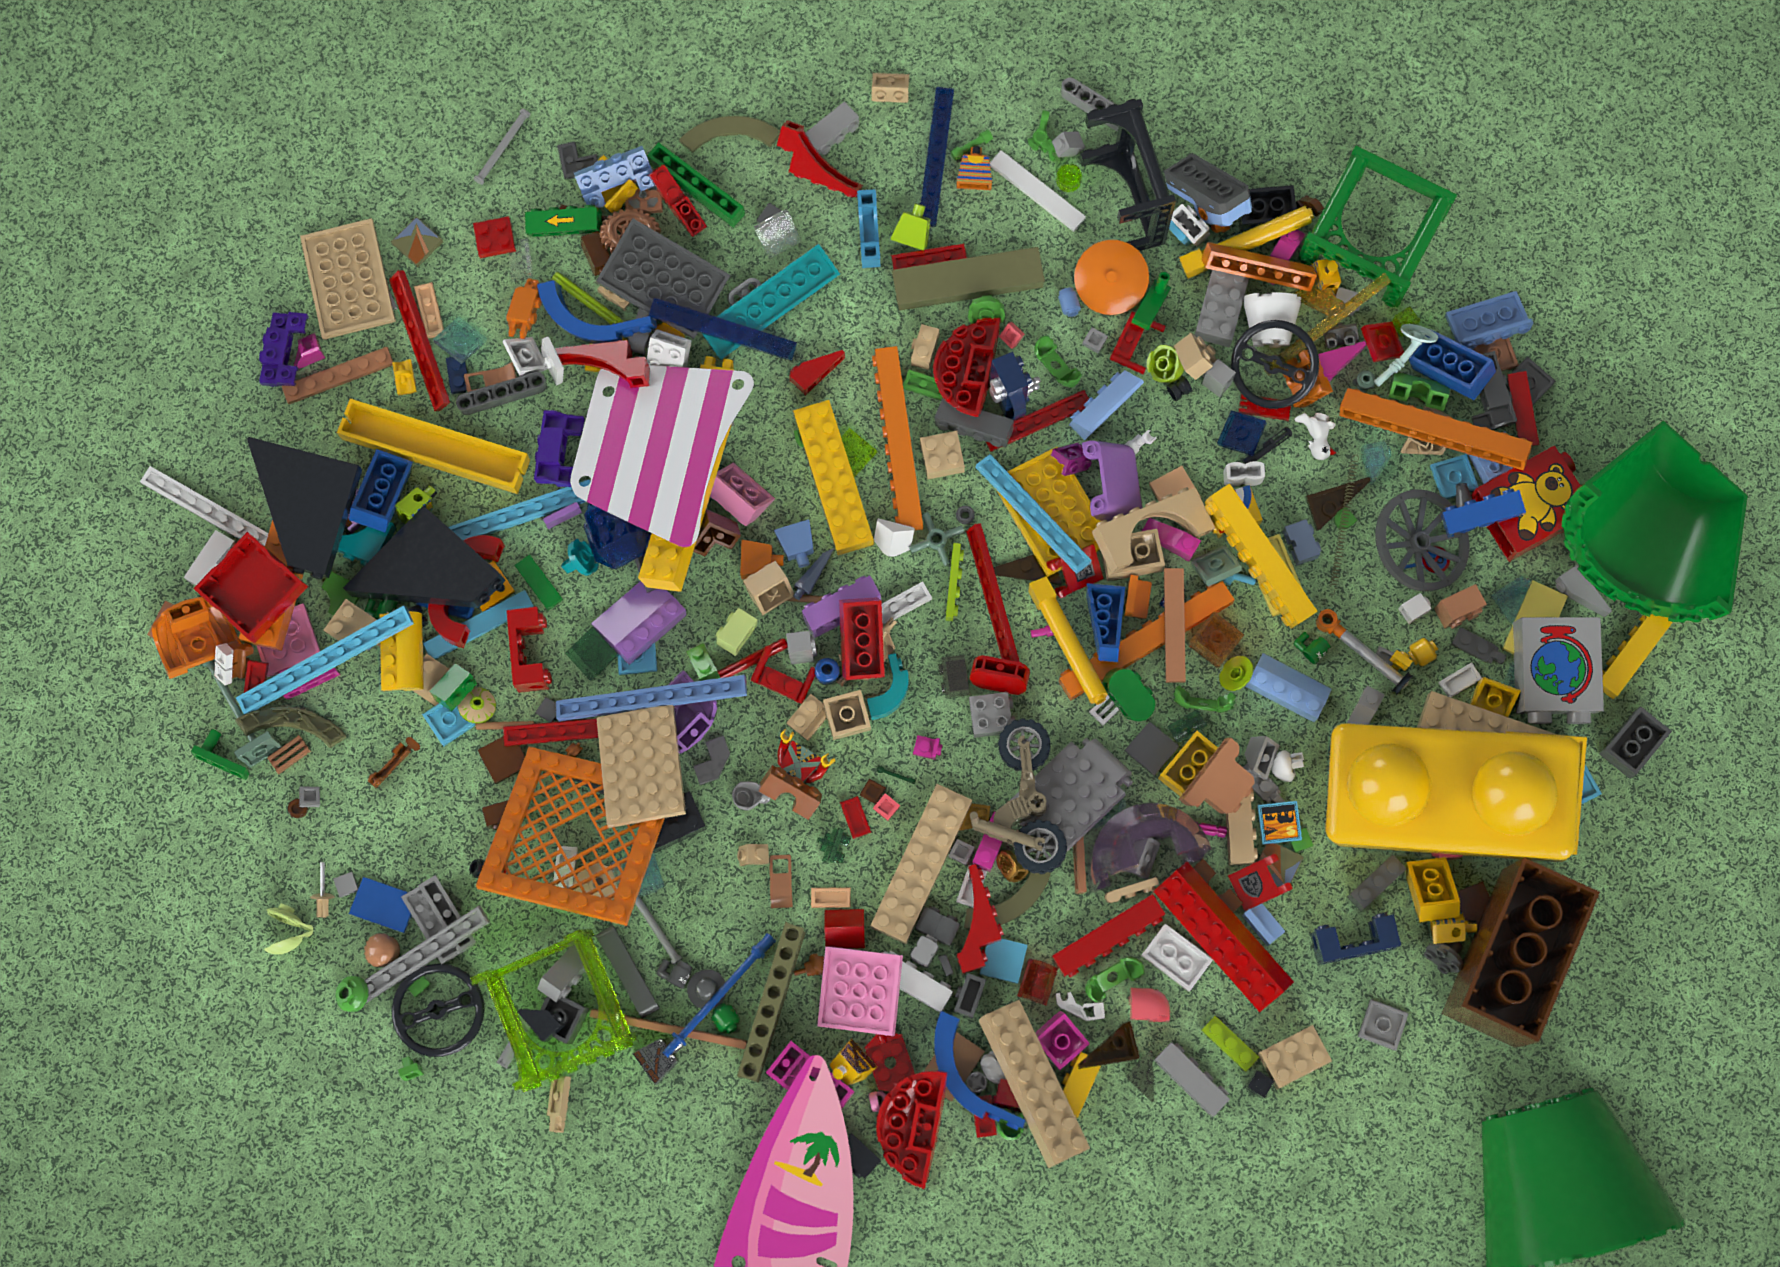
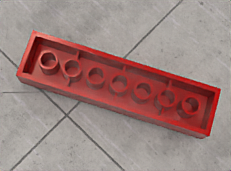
(1223, 936)

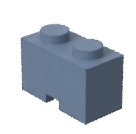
(1303, 542)

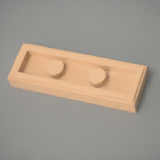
(429, 309)

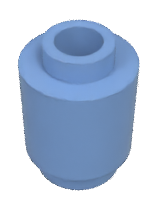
(1069, 302)

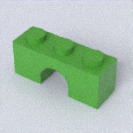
(1431, 392)

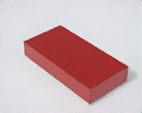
(855, 817)

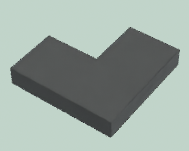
(571, 162)

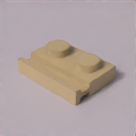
(808, 717)

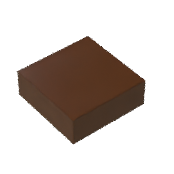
(872, 791)

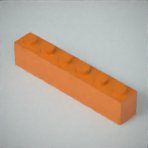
(1259, 266)

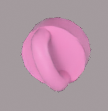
(874, 1100)

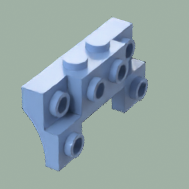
(614, 172)

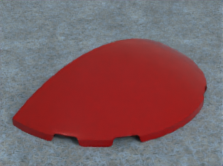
(964, 365)
(911, 1124)

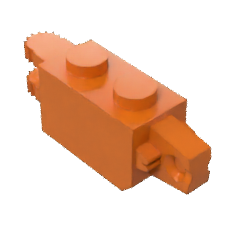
(524, 308)

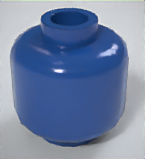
(824, 676)

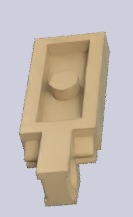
(558, 1103)

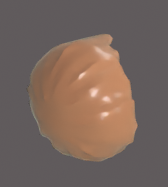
(381, 950)

